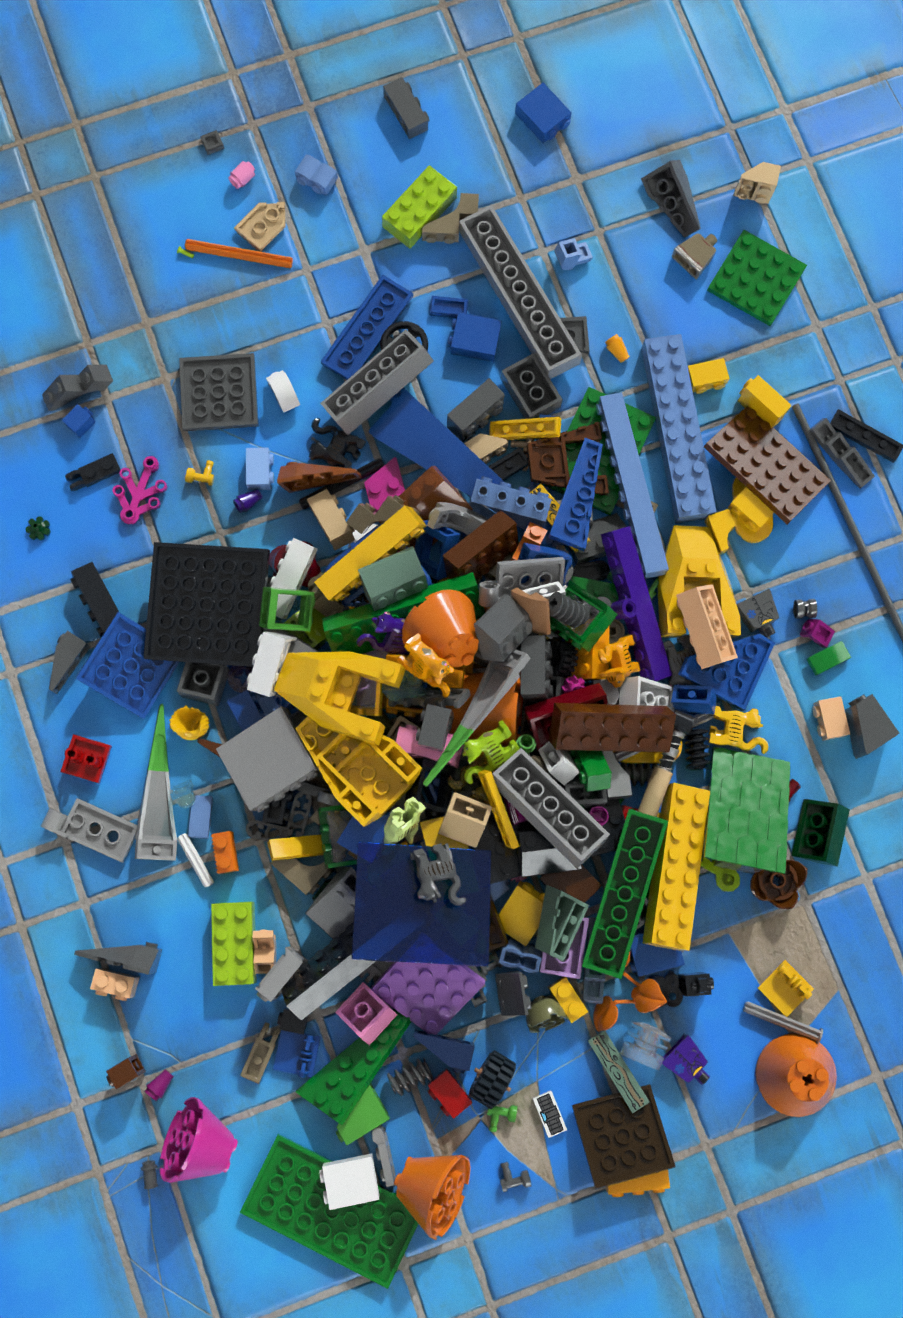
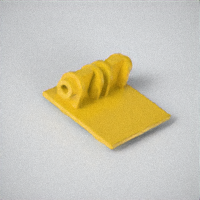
(786, 988)

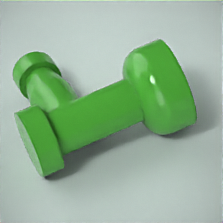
(509, 1112)

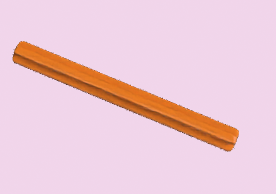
(238, 253)

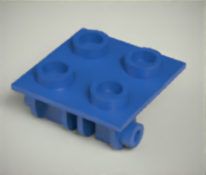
(297, 1053)

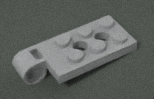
(510, 575)
(78, 828)

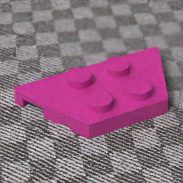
(384, 483)

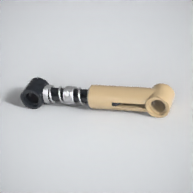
(661, 774)

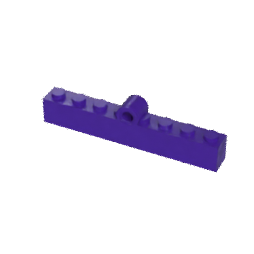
(635, 604)

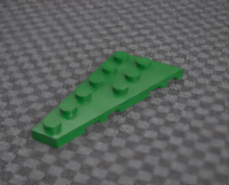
(348, 1075)

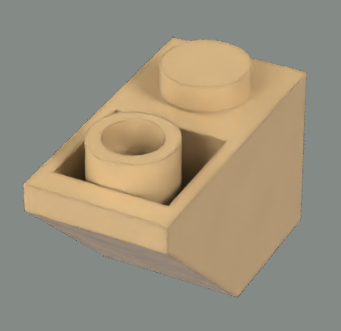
(487, 446)

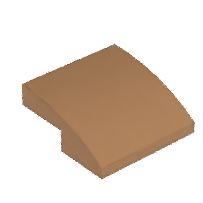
(536, 607)

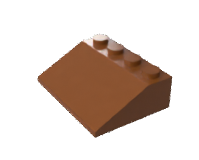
(427, 491)

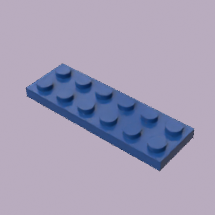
(366, 327)

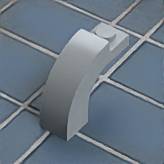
(455, 517)

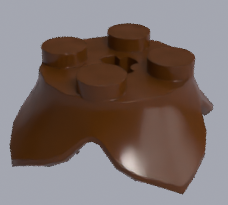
(785, 894)

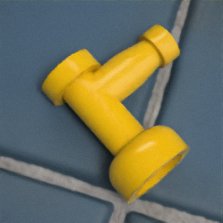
(206, 477)

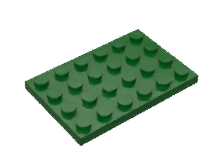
(587, 415)

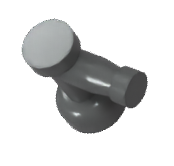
(509, 1182)

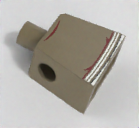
(695, 253)

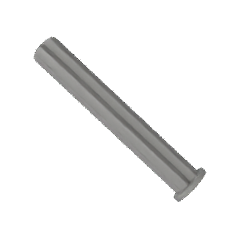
(783, 1021)

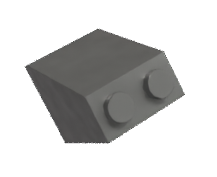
(868, 725)

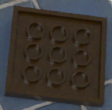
(622, 1143)

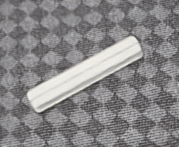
(195, 860)

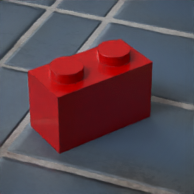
(449, 1093)

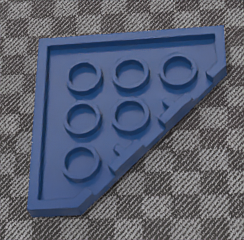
(736, 678)

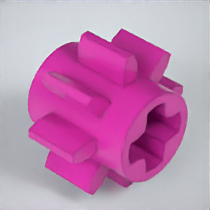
(572, 684)

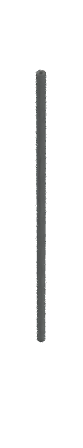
(849, 520)

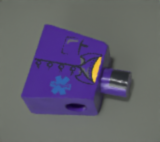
(686, 1060)

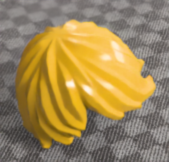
(189, 723)

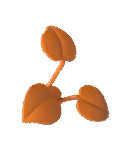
(645, 996)

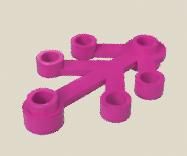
(139, 493)

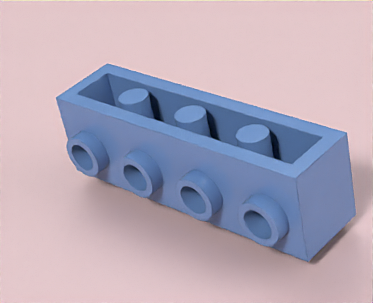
(510, 499)

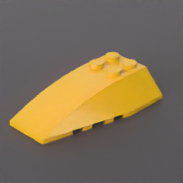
(360, 774)

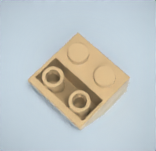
(758, 183)
(465, 820)

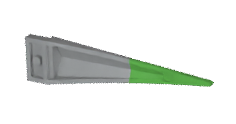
(494, 685)
(156, 825)

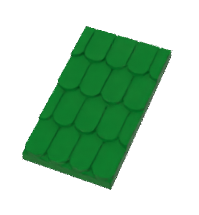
(747, 812)

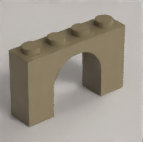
(302, 876)

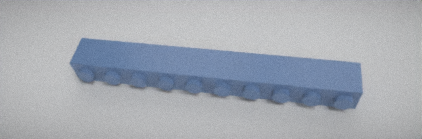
(632, 484)

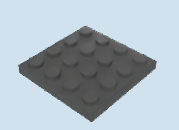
(218, 392)

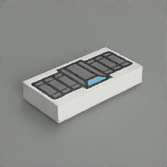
(549, 1114)

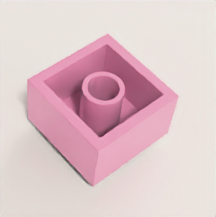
(366, 1013)

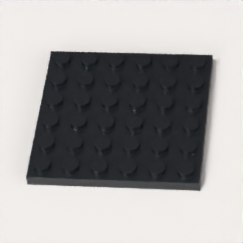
(205, 603)

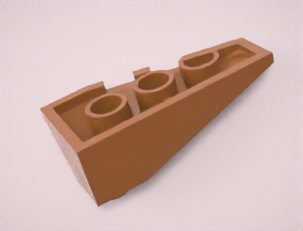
(305, 476)

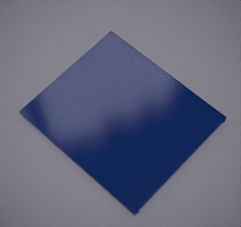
(400, 927)

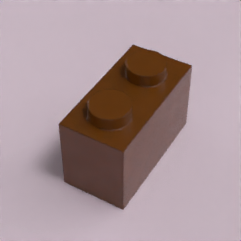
(125, 1072)

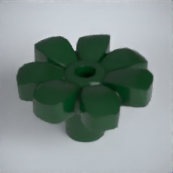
(38, 528)

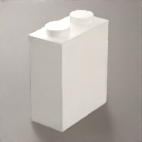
(349, 1181)

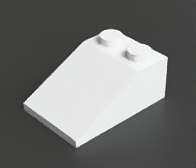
(645, 692)

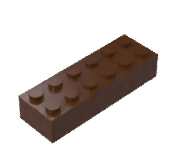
(611, 727)

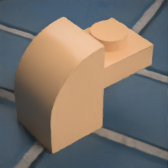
(264, 951)

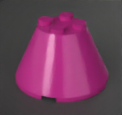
(196, 1144)

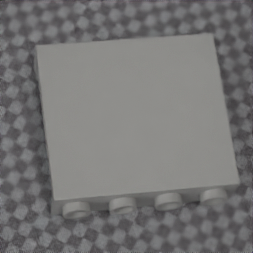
(267, 760)

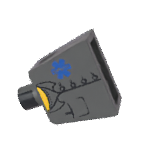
(759, 613)

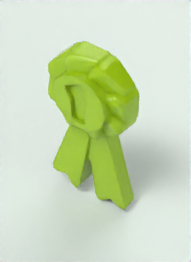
(726, 879)

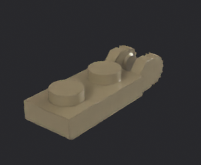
(260, 1055)

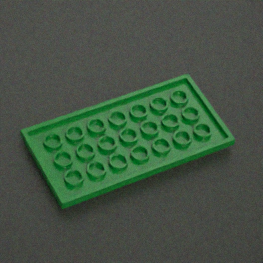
(360, 1236)

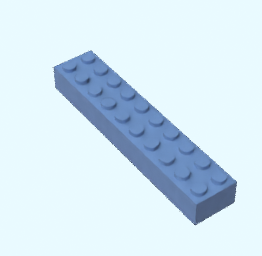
(678, 428)

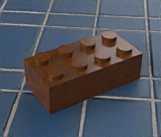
(482, 547)

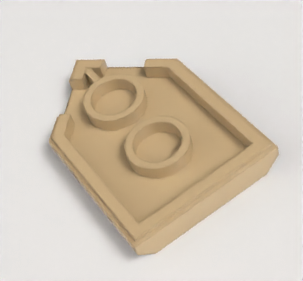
(262, 224)

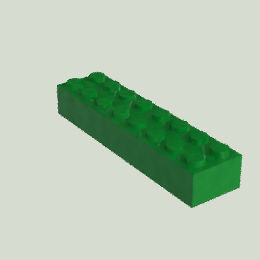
(346, 627)
(625, 893)

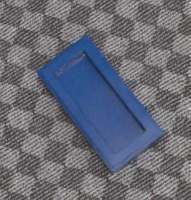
(448, 306)

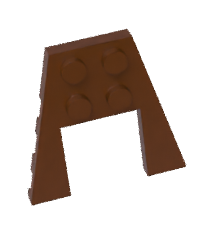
(549, 459)

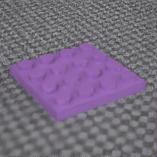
(428, 991)

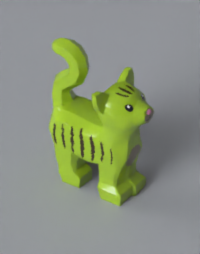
(491, 746)

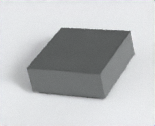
(212, 142)

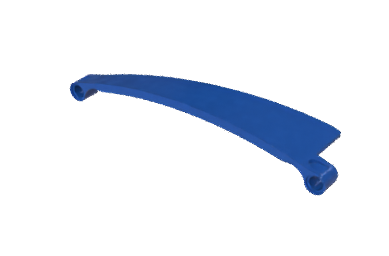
(427, 442)

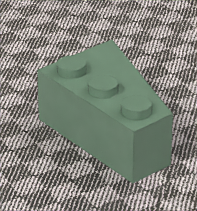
(559, 922)

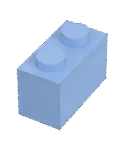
(259, 468)

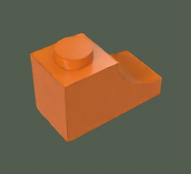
(533, 535)

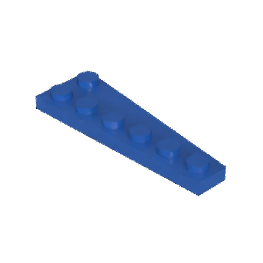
(575, 510)

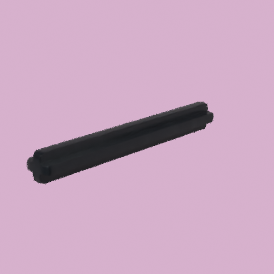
(365, 471)

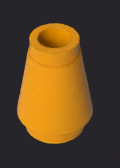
(617, 348)

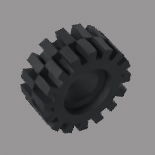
(563, 659)

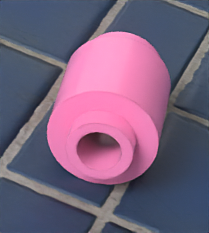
(242, 174)

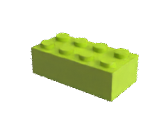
(418, 206)
(233, 943)

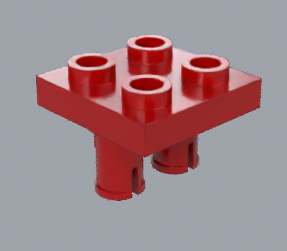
(86, 758)

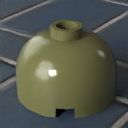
(545, 1014)

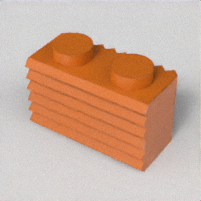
(225, 852)

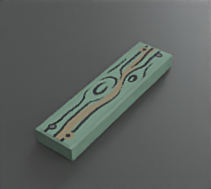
(618, 1071)

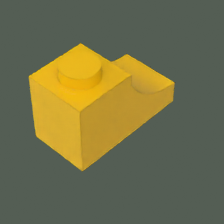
(721, 524)

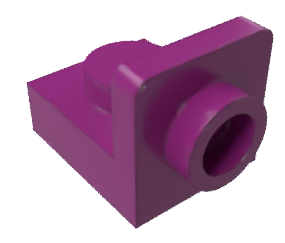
(817, 631)

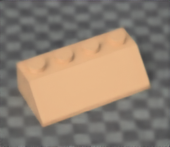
(706, 626)

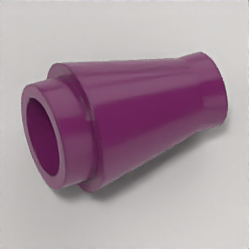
(159, 1085)

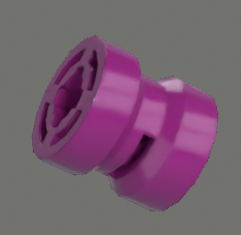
(599, 814)

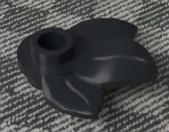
(669, 985)

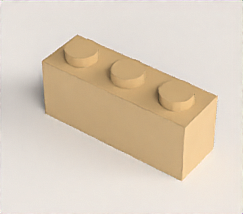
(331, 519)

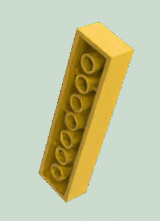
(677, 869)

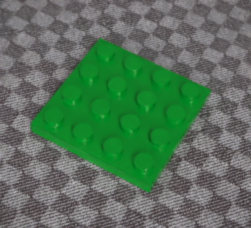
(756, 277)

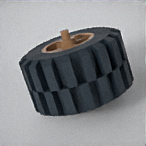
(492, 1079)

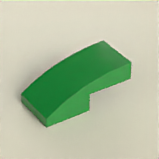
(828, 658)

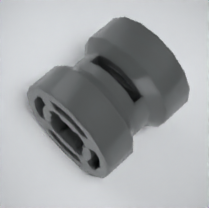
(805, 608)

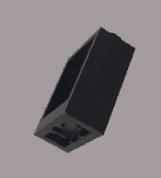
(444, 790)

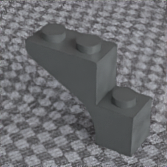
(69, 387)

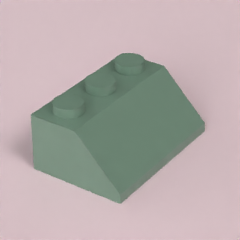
(393, 578)

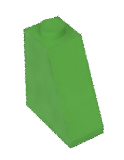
(364, 1117)

